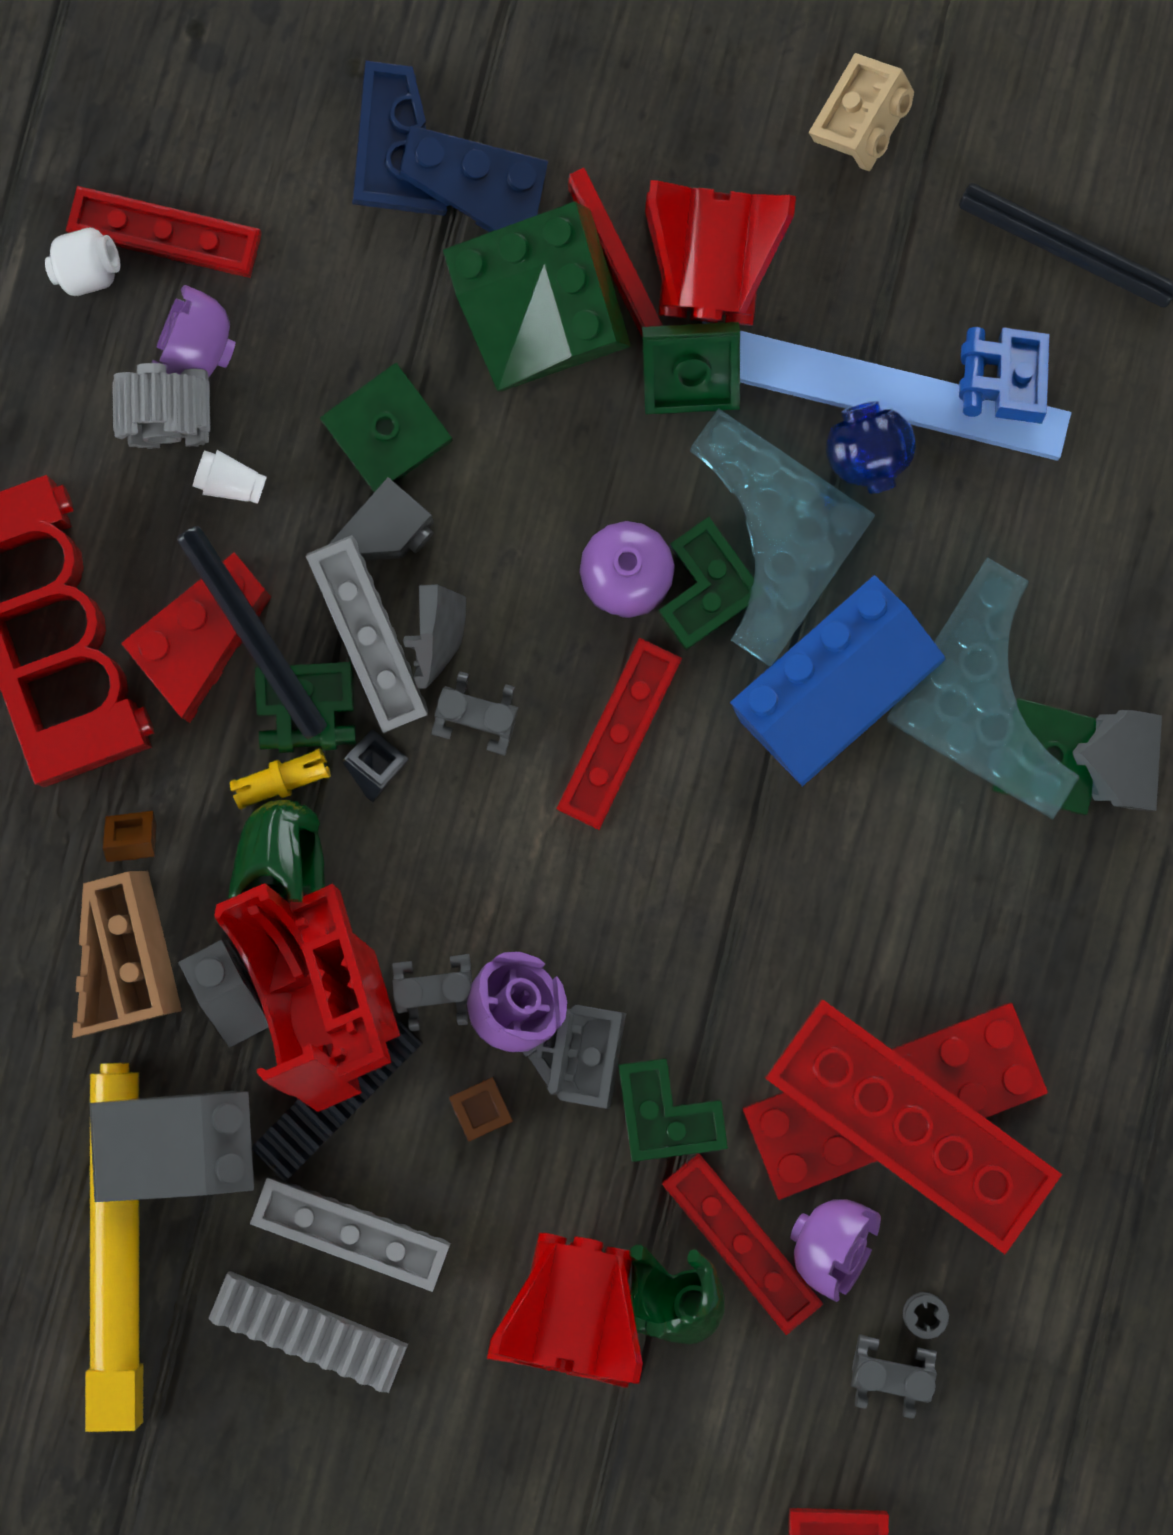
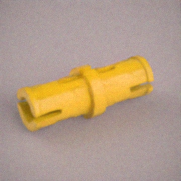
(280, 779)

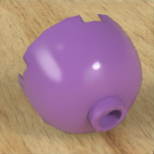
(195, 334)
(627, 569)
(516, 1003)
(833, 1245)

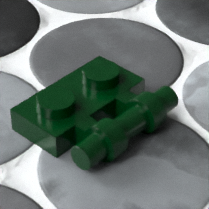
(331, 692)

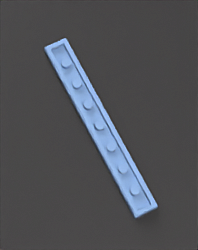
(916, 397)

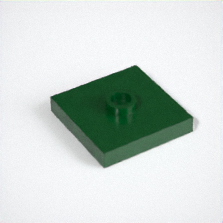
(691, 367)
(386, 428)
(1060, 734)

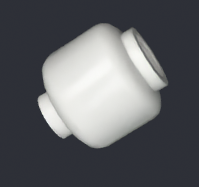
(82, 261)

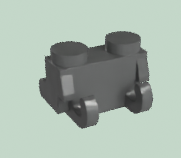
(476, 713)
(432, 989)
(893, 1377)

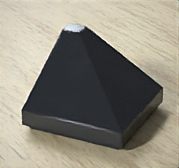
(374, 764)

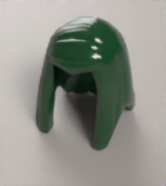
(280, 849)
(676, 1306)

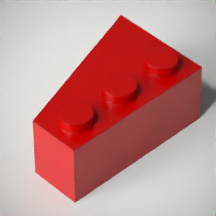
(192, 641)

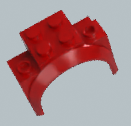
(315, 989)

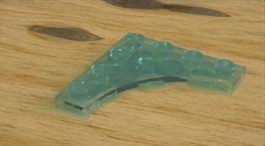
(795, 526)
(969, 700)

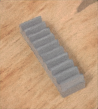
(367, 633)
(350, 1233)
(308, 1332)

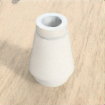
(227, 478)

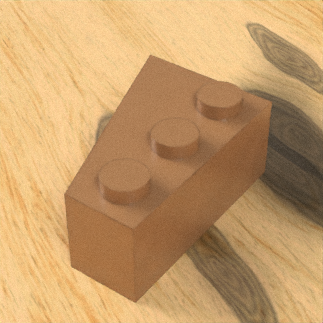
(123, 957)

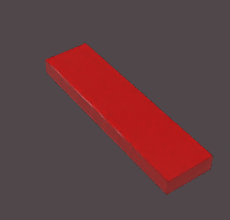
(166, 231)
(616, 257)
(619, 734)
(742, 1243)

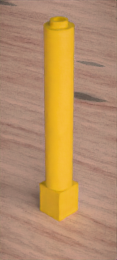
(114, 1373)

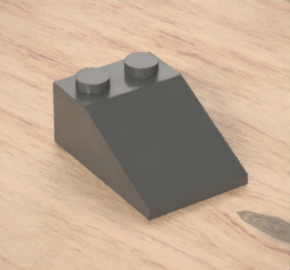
(171, 1146)

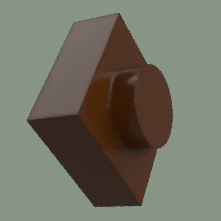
(129, 836)
(481, 1109)

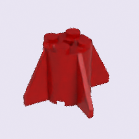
(714, 248)
(573, 1314)

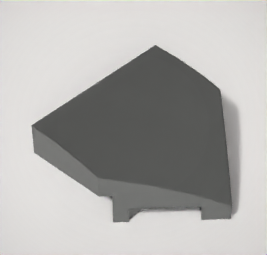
(440, 631)
(1124, 759)
(582, 1056)

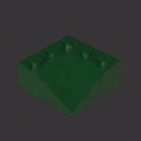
(538, 295)

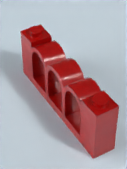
(116, 727)

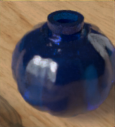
(871, 446)

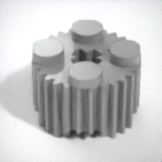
(161, 406)

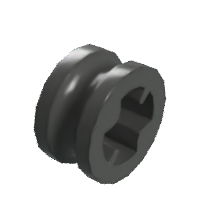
(939, 1312)

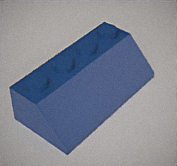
(838, 680)

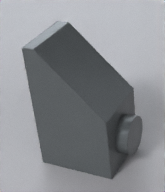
(389, 524)
(225, 992)

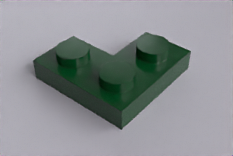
(720, 586)
(658, 1127)

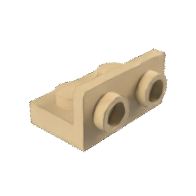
(864, 110)

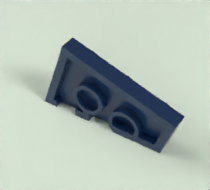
(387, 111)
(475, 178)

